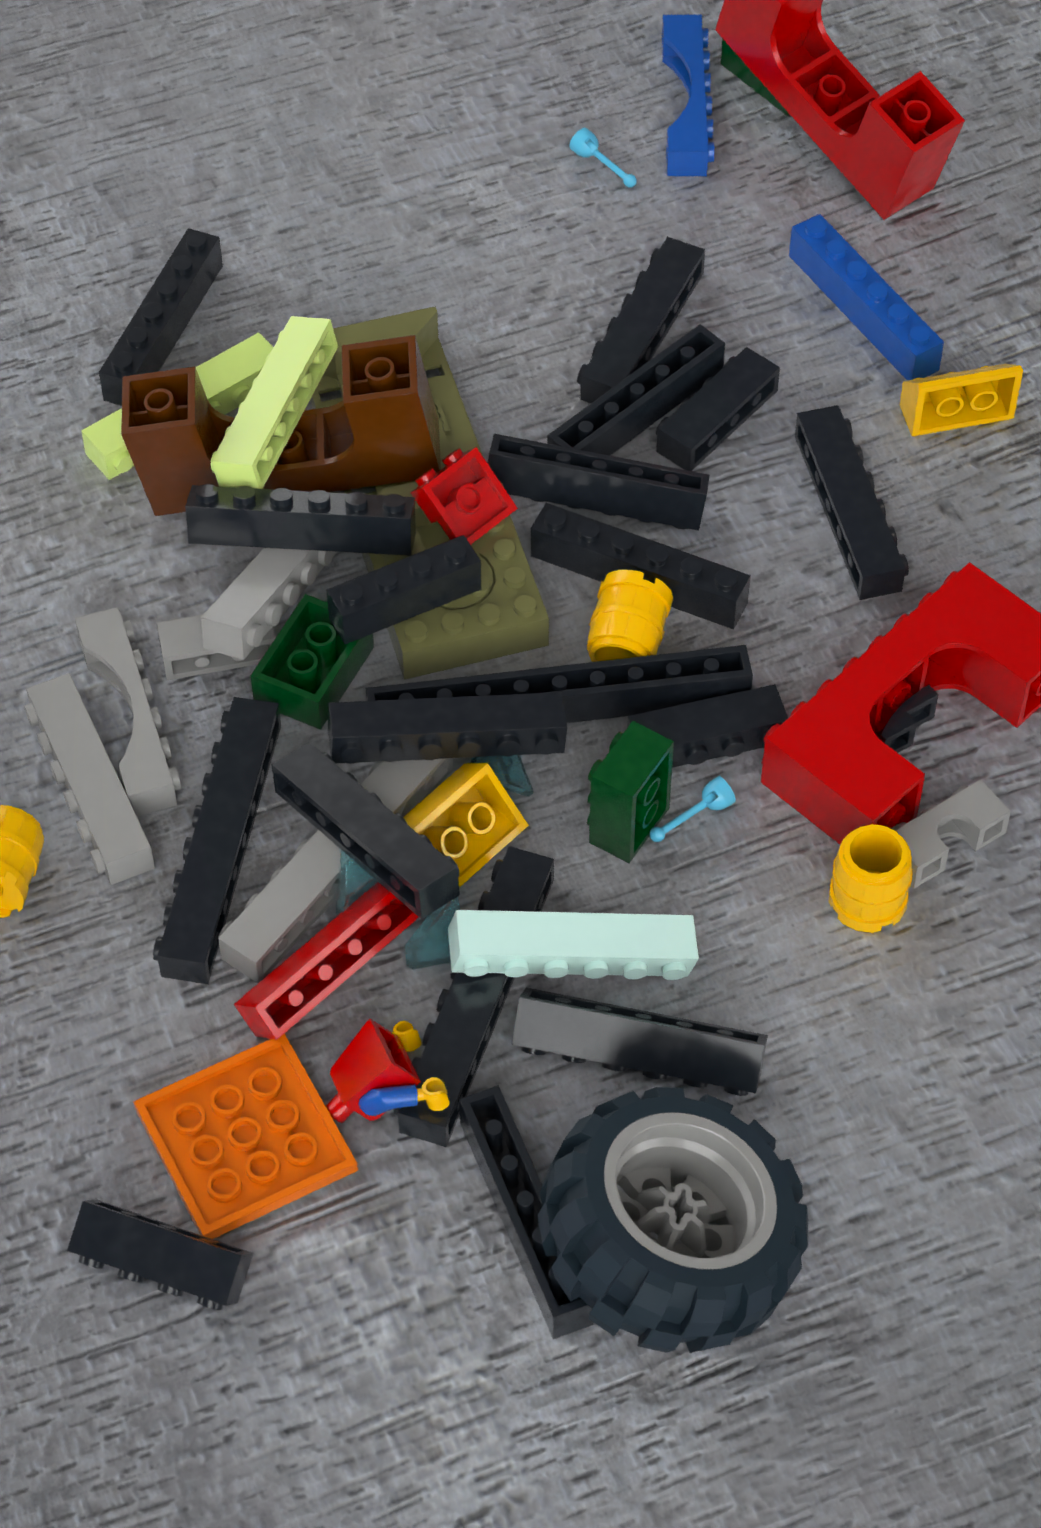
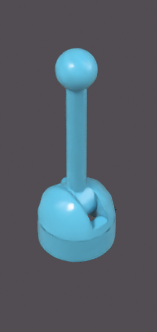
(586, 144)
(715, 796)

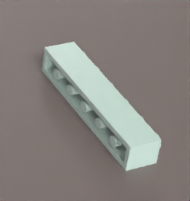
(572, 944)

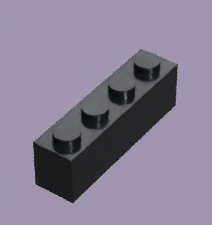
(717, 409)
(404, 589)
(717, 724)
(159, 1253)

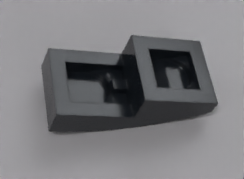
(916, 710)

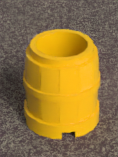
(628, 616)
(19, 856)
(871, 878)

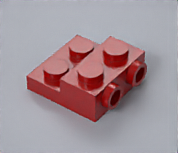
(463, 496)

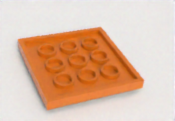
(245, 1137)

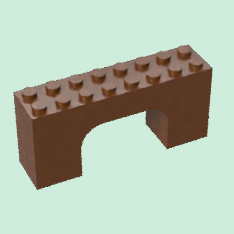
(371, 438)

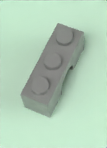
(969, 814)

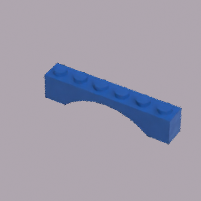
(688, 136)

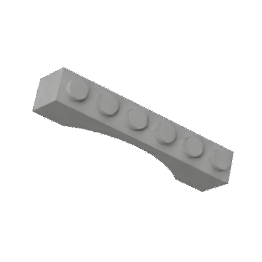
(144, 767)

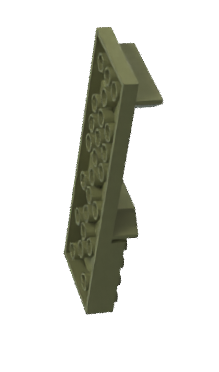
(508, 609)

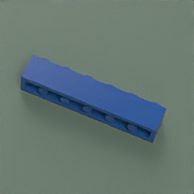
(865, 298)

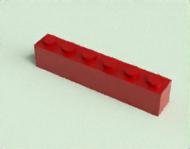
(324, 962)

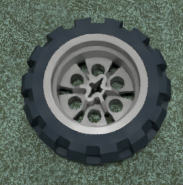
(721, 1170)

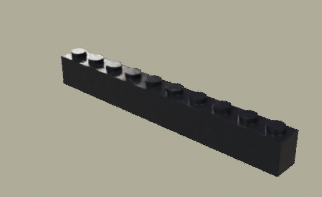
(603, 687)

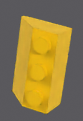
(961, 398)
(468, 818)

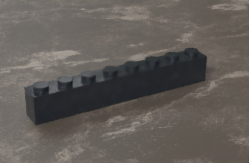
(218, 841)
(472, 1004)

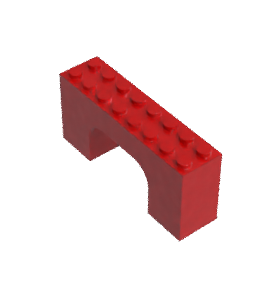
(882, 144)
(959, 638)

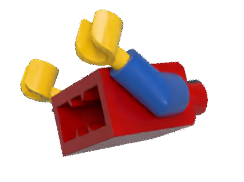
(379, 1076)

